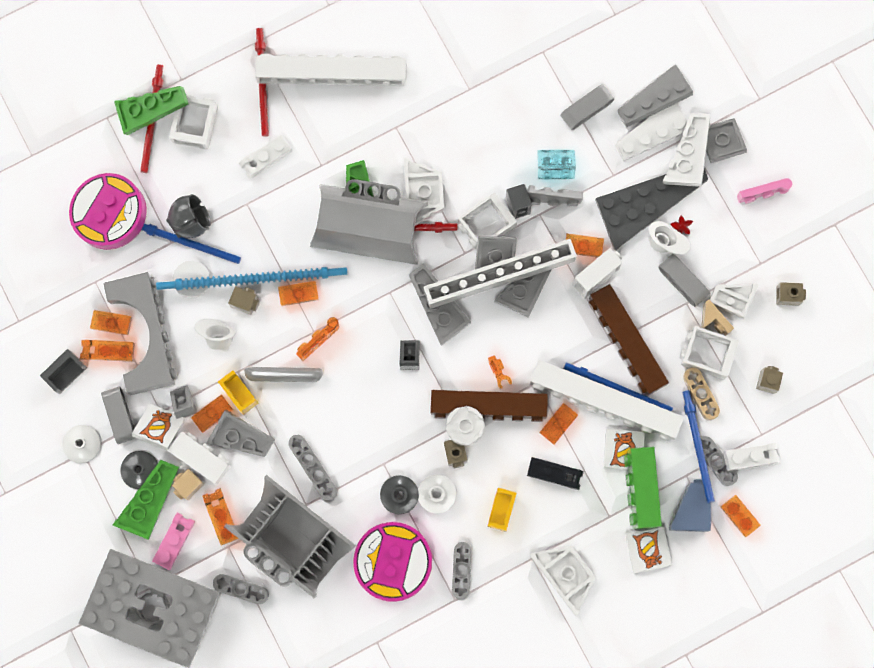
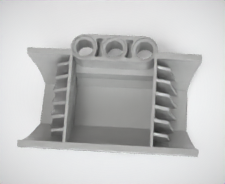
(367, 223)
(291, 538)

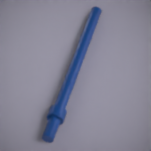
(153, 230)
(585, 373)
(690, 411)

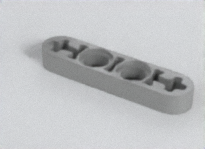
(314, 466)

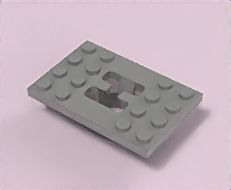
(182, 620)

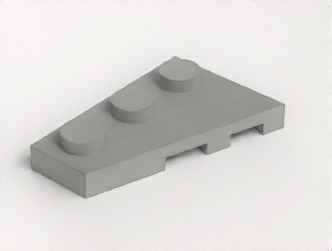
(562, 196)
(240, 435)

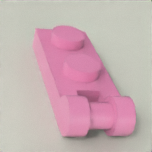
(765, 190)
(173, 542)

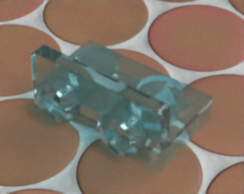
(556, 164)

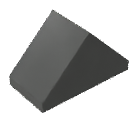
(409, 355)

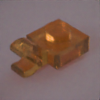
(497, 366)

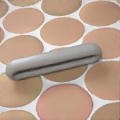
(283, 374)

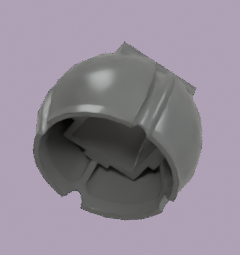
(188, 217)

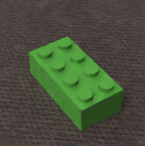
(643, 488)

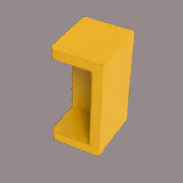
(238, 392)
(501, 509)

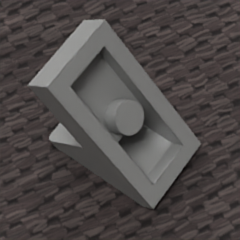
(183, 402)

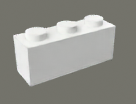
(200, 457)

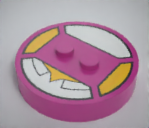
(107, 211)
(392, 561)

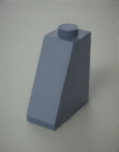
(693, 510)

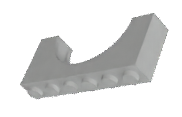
(155, 368)

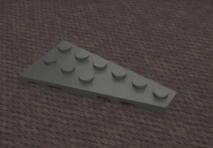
(638, 206)

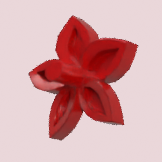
(682, 225)

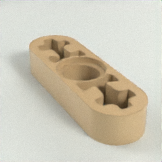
(713, 404)

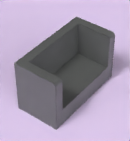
(518, 201)
(63, 371)

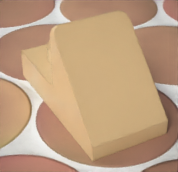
(712, 314)

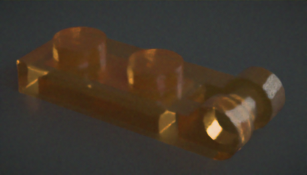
(318, 339)
(108, 350)
(220, 516)

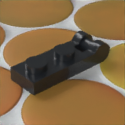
(554, 473)

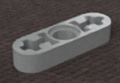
(721, 476)
(466, 556)
(228, 579)

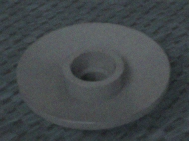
(130, 462)
(392, 487)

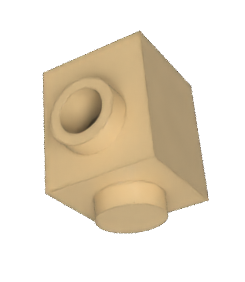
(186, 484)

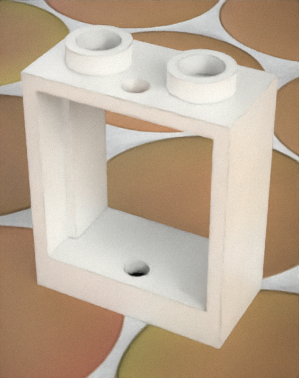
(193, 140)
(500, 208)
(597, 272)
(731, 344)

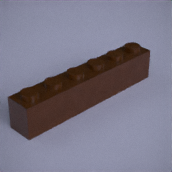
(628, 340)
(491, 404)

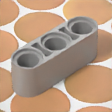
(587, 107)
(684, 280)
(118, 414)

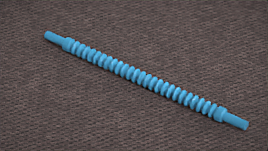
(179, 284)

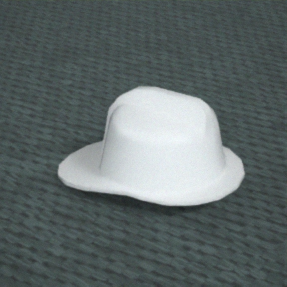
(666, 239)
(216, 333)

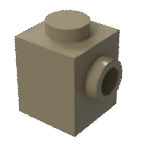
(790, 294)
(244, 300)
(769, 379)
(455, 454)

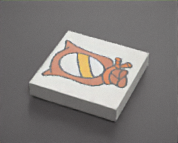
(158, 427)
(617, 444)
(648, 550)

